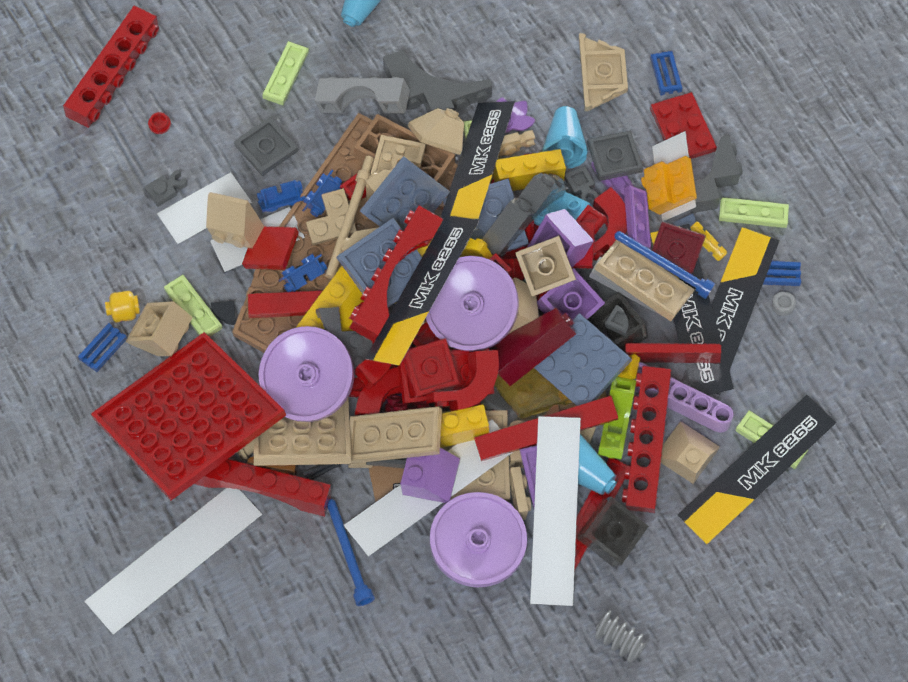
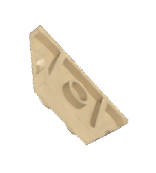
(601, 71)

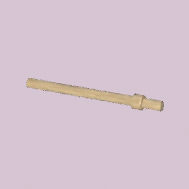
(361, 178)

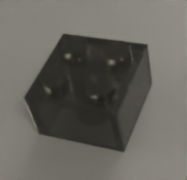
(637, 327)
(612, 532)

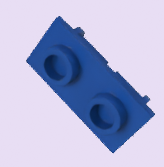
(271, 200)
(314, 200)
(294, 277)

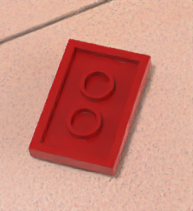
(683, 115)

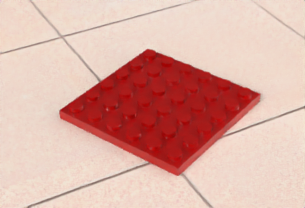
(188, 415)

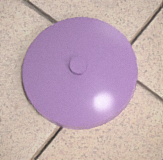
(474, 305)
(307, 373)
(478, 539)

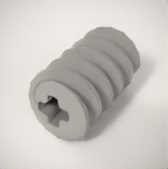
(620, 637)

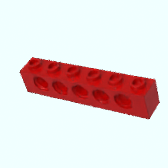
(112, 55)
(660, 380)

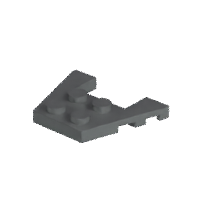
(355, 343)

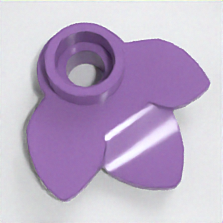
(518, 118)

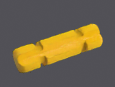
(710, 242)

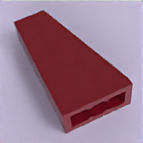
(532, 344)

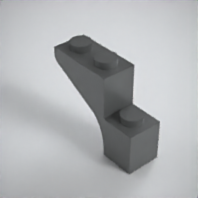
(723, 173)

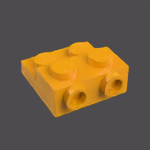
(669, 185)

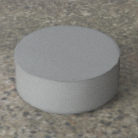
(783, 303)

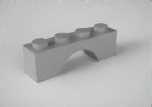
(337, 93)

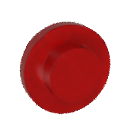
(159, 123)

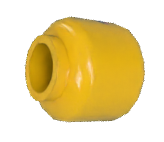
(122, 306)

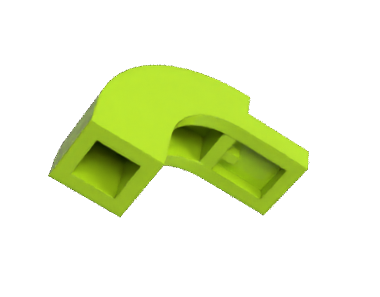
(615, 432)

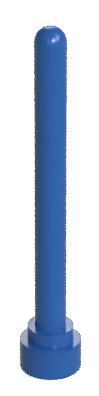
(702, 286)
(363, 594)

